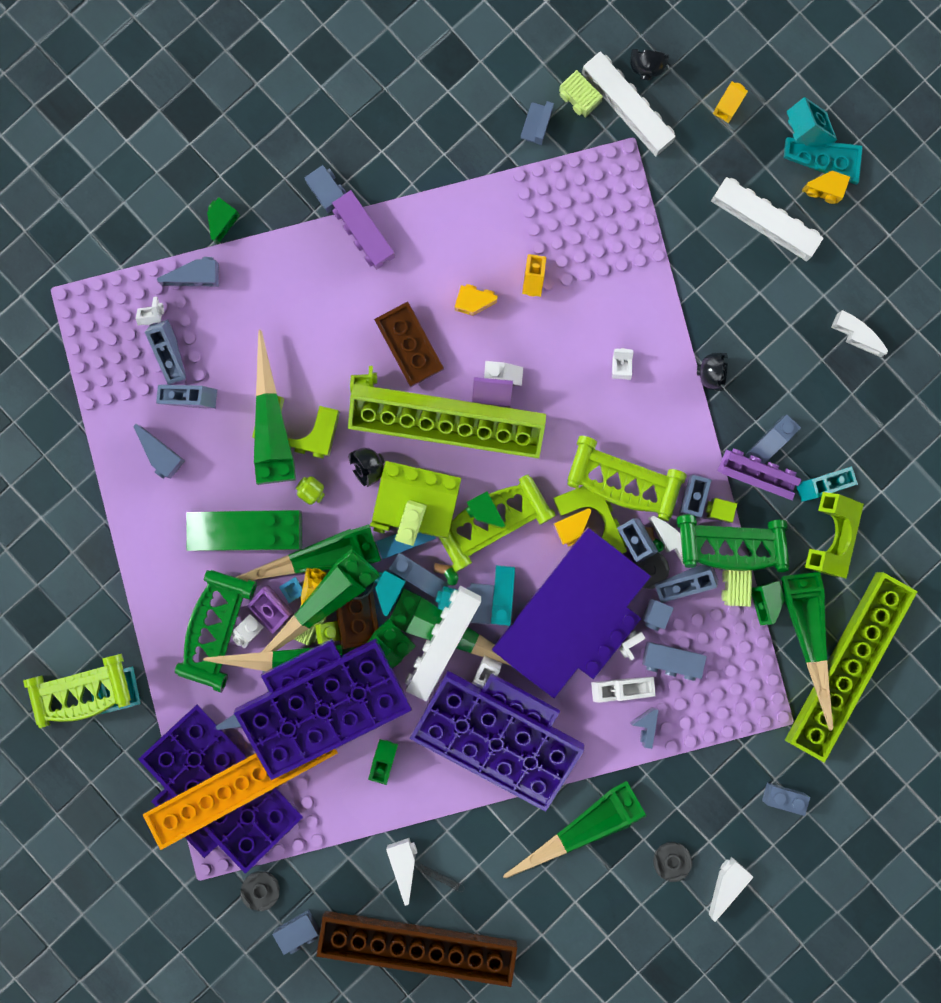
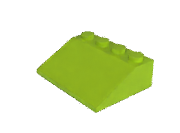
(406, 483)

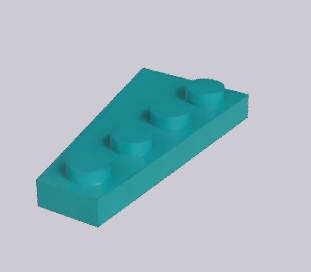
(826, 157)

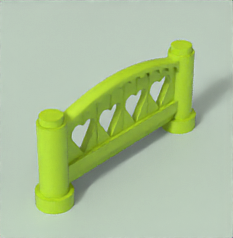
(666, 486)
(533, 508)
(110, 675)

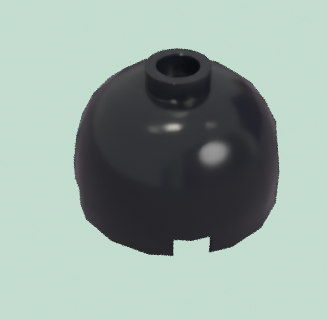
(648, 63)
(713, 371)
(367, 465)

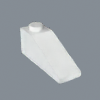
(402, 861)
(730, 883)

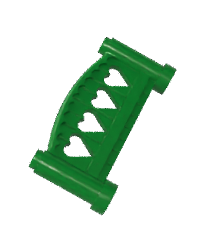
(773, 539)
(233, 592)

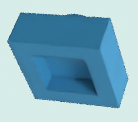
(291, 589)

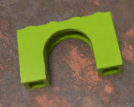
(322, 436)
(583, 498)
(846, 517)

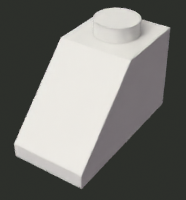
(504, 371)

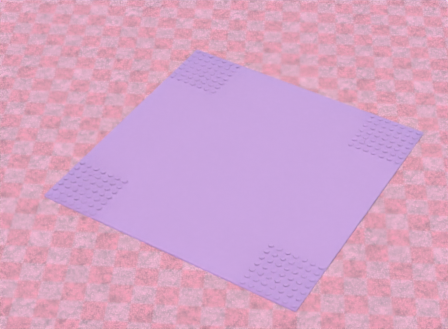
(317, 310)

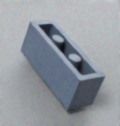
(673, 661)

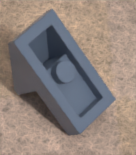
(648, 721)

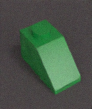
(221, 219)
(484, 511)
(768, 601)
(383, 761)

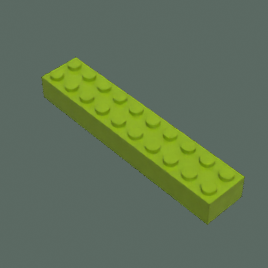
(446, 421)
(852, 663)

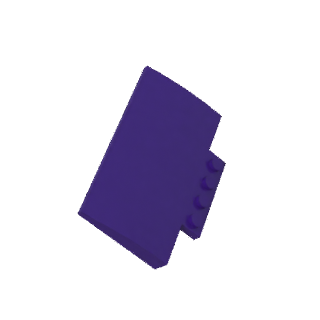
(575, 616)
(320, 704)
(499, 736)
(196, 752)

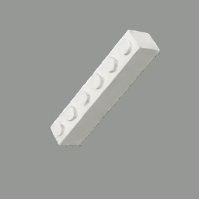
(628, 103)
(767, 219)
(443, 643)

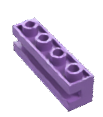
(363, 230)
(759, 474)

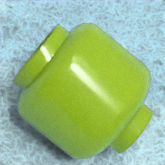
(310, 490)

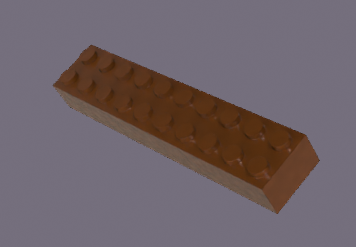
(417, 948)

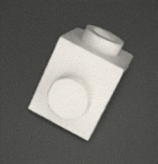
(150, 315)
(622, 364)
(246, 631)
(632, 639)

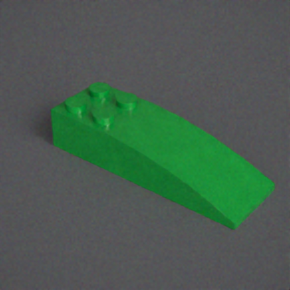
(244, 530)

